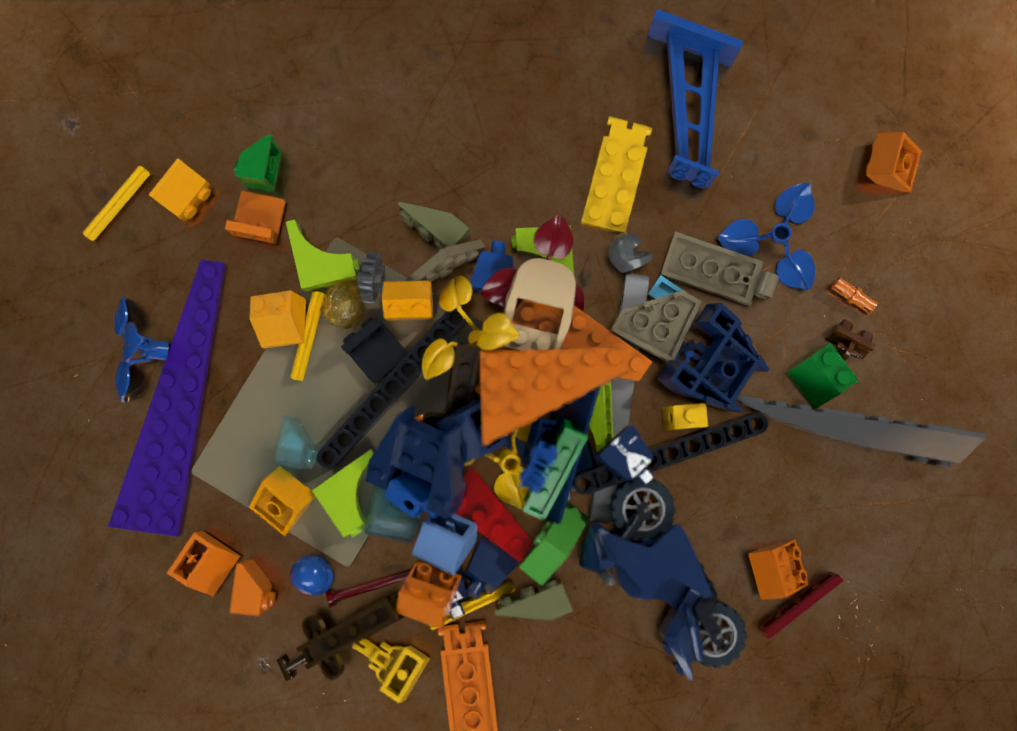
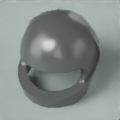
(624, 256)

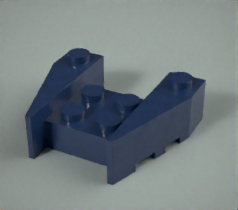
(722, 368)
(423, 453)

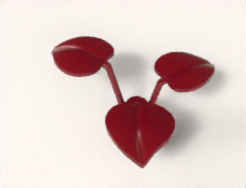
(550, 238)

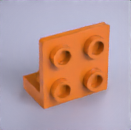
(257, 217)

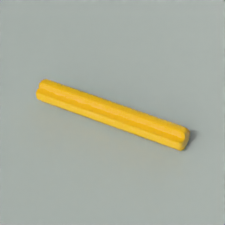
(116, 203)
(304, 349)
(473, 604)

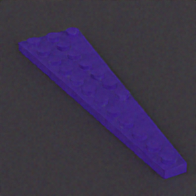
(161, 464)

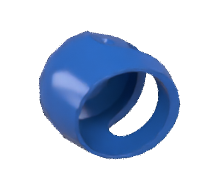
(311, 575)

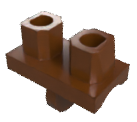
(850, 343)

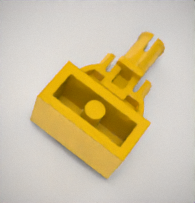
(394, 666)

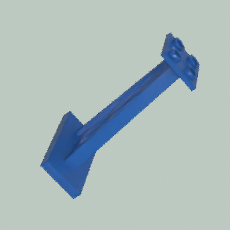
(714, 49)

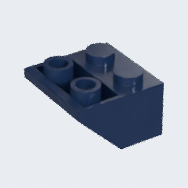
(470, 420)

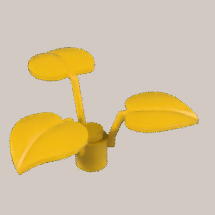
(496, 330)
(508, 484)

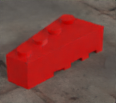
(492, 517)

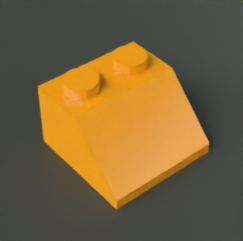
(181, 190)
(407, 300)
(278, 318)
(281, 500)

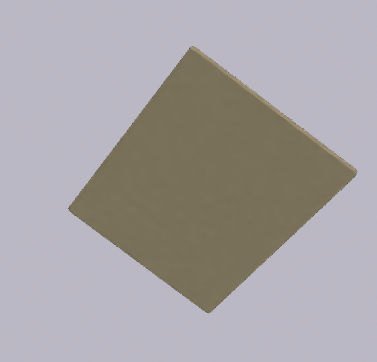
(332, 390)

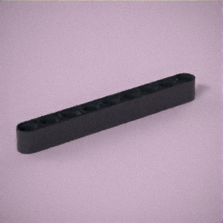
(382, 393)
(680, 451)

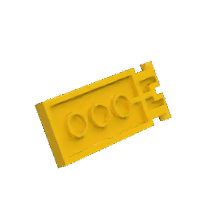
(616, 176)

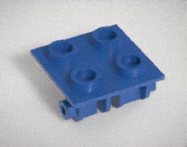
(539, 453)

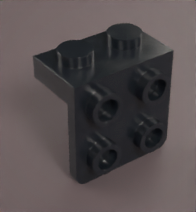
(374, 349)

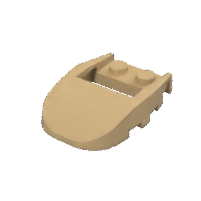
(546, 284)

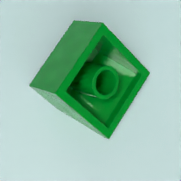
(259, 165)
(822, 376)

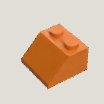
(893, 161)
(251, 590)

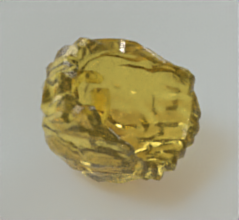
(342, 305)

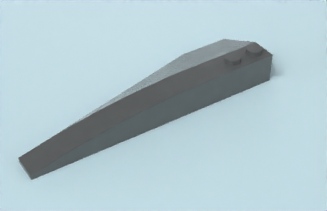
(900, 437)

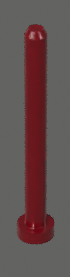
(333, 597)

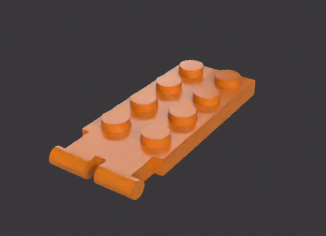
(468, 678)

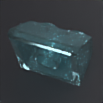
(295, 446)
(388, 520)

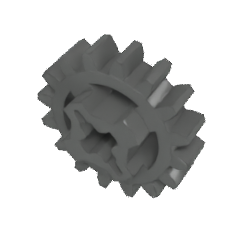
(371, 277)

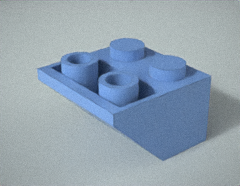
(445, 542)

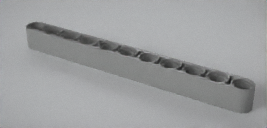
(633, 293)

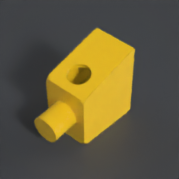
(684, 417)

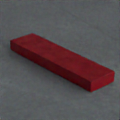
(800, 604)

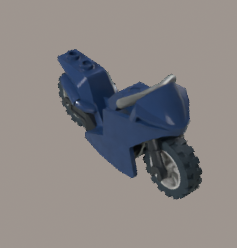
(662, 565)

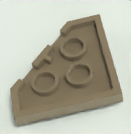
(446, 260)
(658, 324)

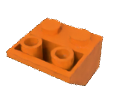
(203, 564)
(778, 570)
(428, 594)

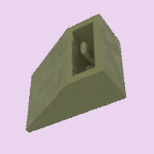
(435, 225)
(541, 603)

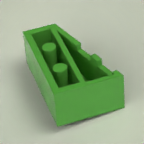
(554, 544)

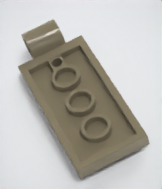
(717, 270)

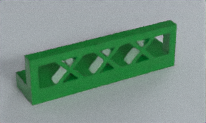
(569, 445)

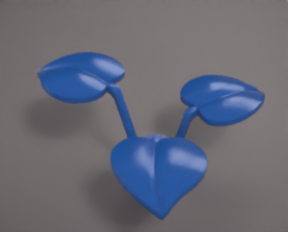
(793, 204)
(132, 341)

